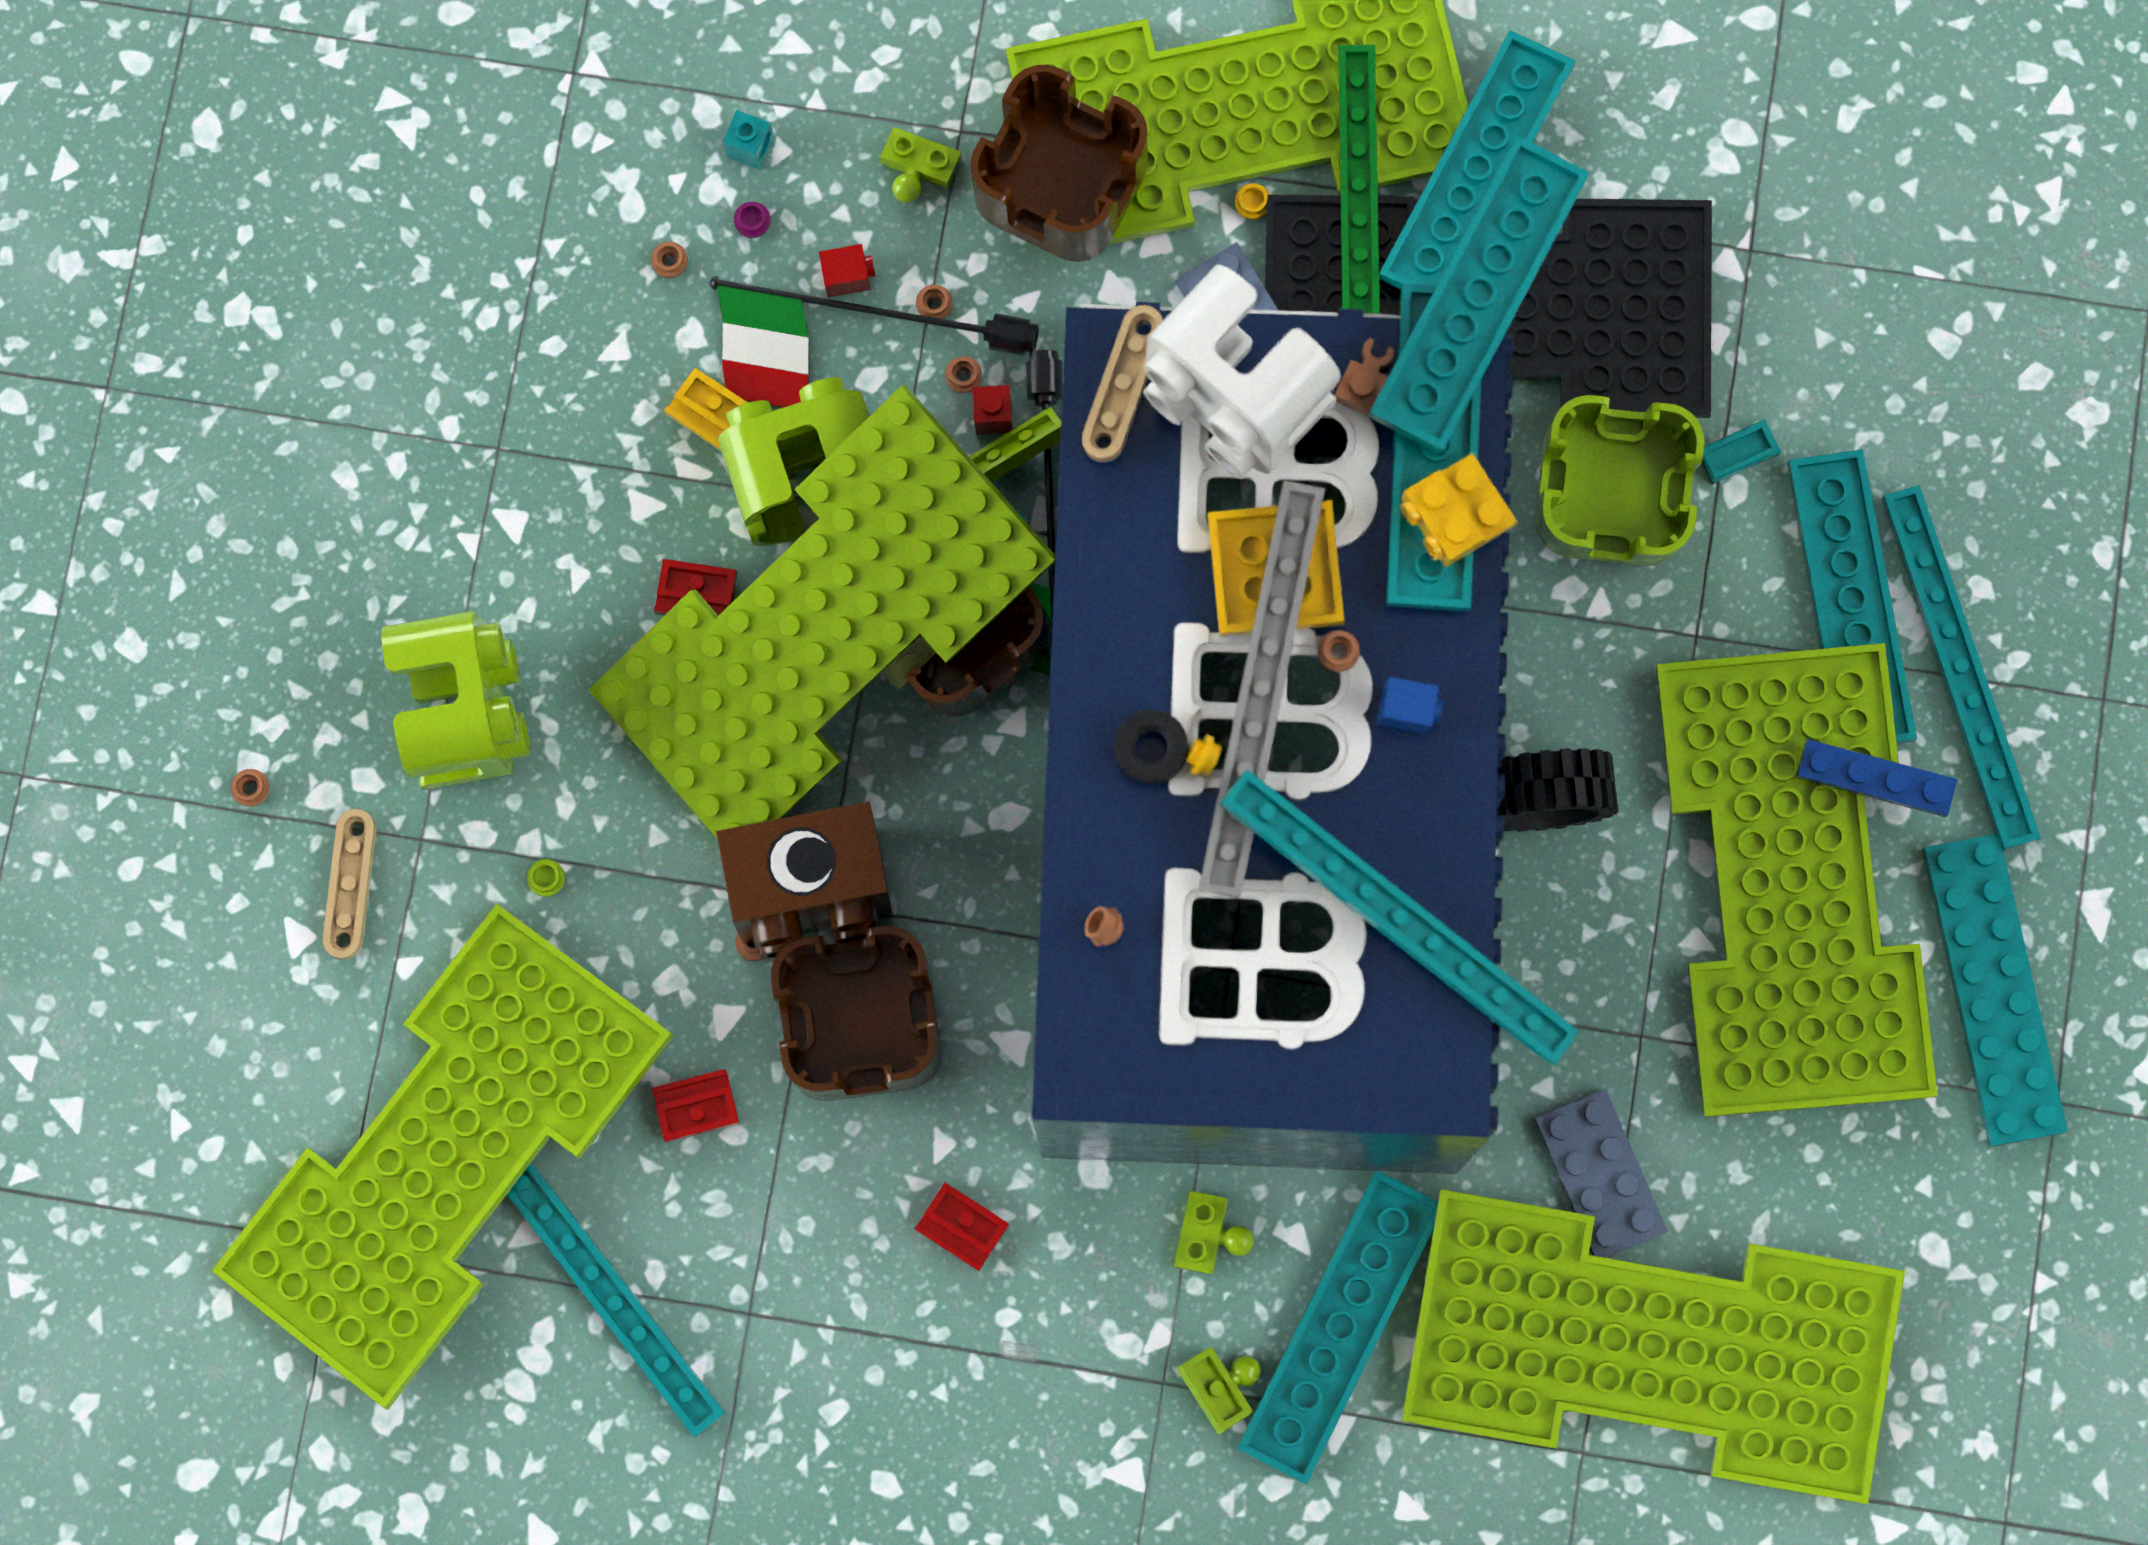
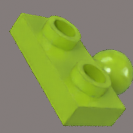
(918, 159)
(1204, 1232)
(1217, 1388)

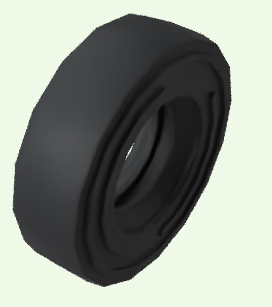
(1158, 771)

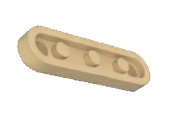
(1120, 387)
(349, 884)

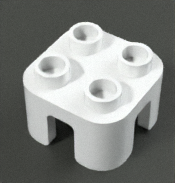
(1250, 414)

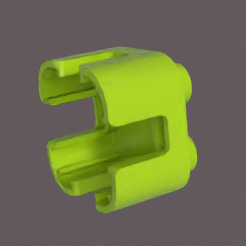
(770, 446)
(1618, 482)
(480, 729)

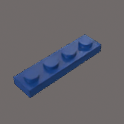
(1876, 778)

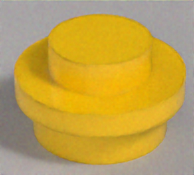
(1251, 201)
(1203, 755)

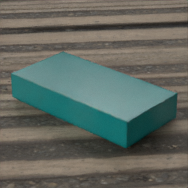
(1739, 451)

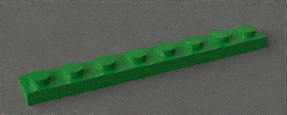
(1358, 178)

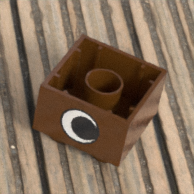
(805, 877)

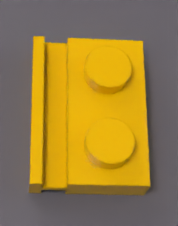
(703, 406)

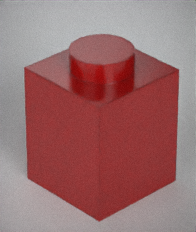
(846, 270)
(992, 409)

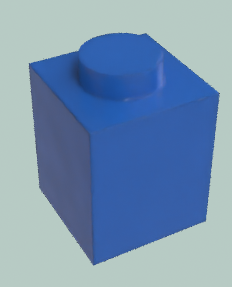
(1409, 706)

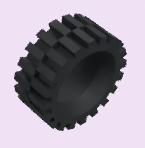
(1557, 789)

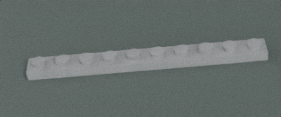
(1263, 679)

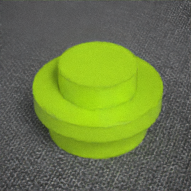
(545, 877)

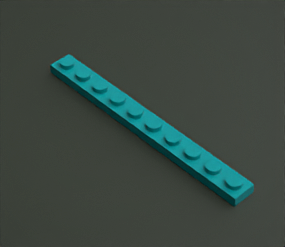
(1961, 668)
(1399, 918)
(615, 1302)

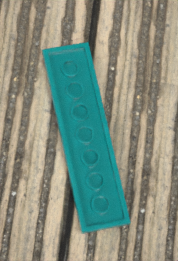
(1508, 103)
(1478, 295)
(1848, 565)
(1412, 574)
(1994, 990)
(1340, 1328)

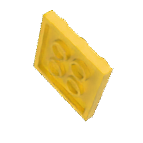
(1239, 559)

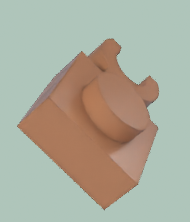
(1363, 381)

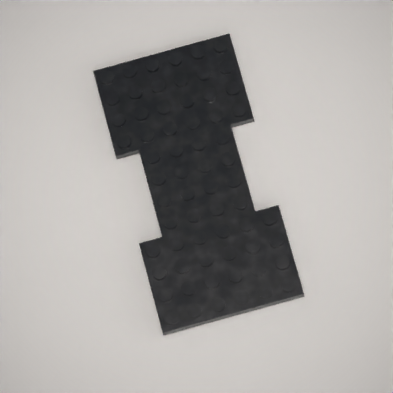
(1608, 313)

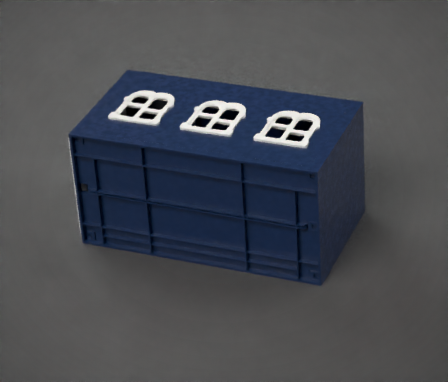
(1399, 1058)

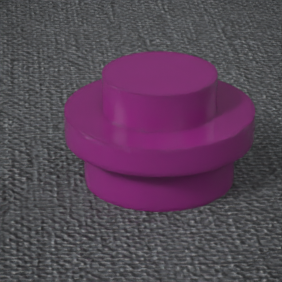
(752, 219)

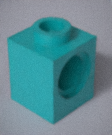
(748, 139)

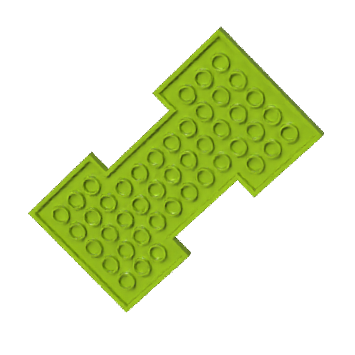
(1265, 98)
(899, 551)
(1806, 992)
(369, 1249)
(1769, 1365)

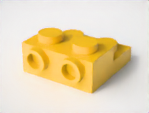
(1457, 510)

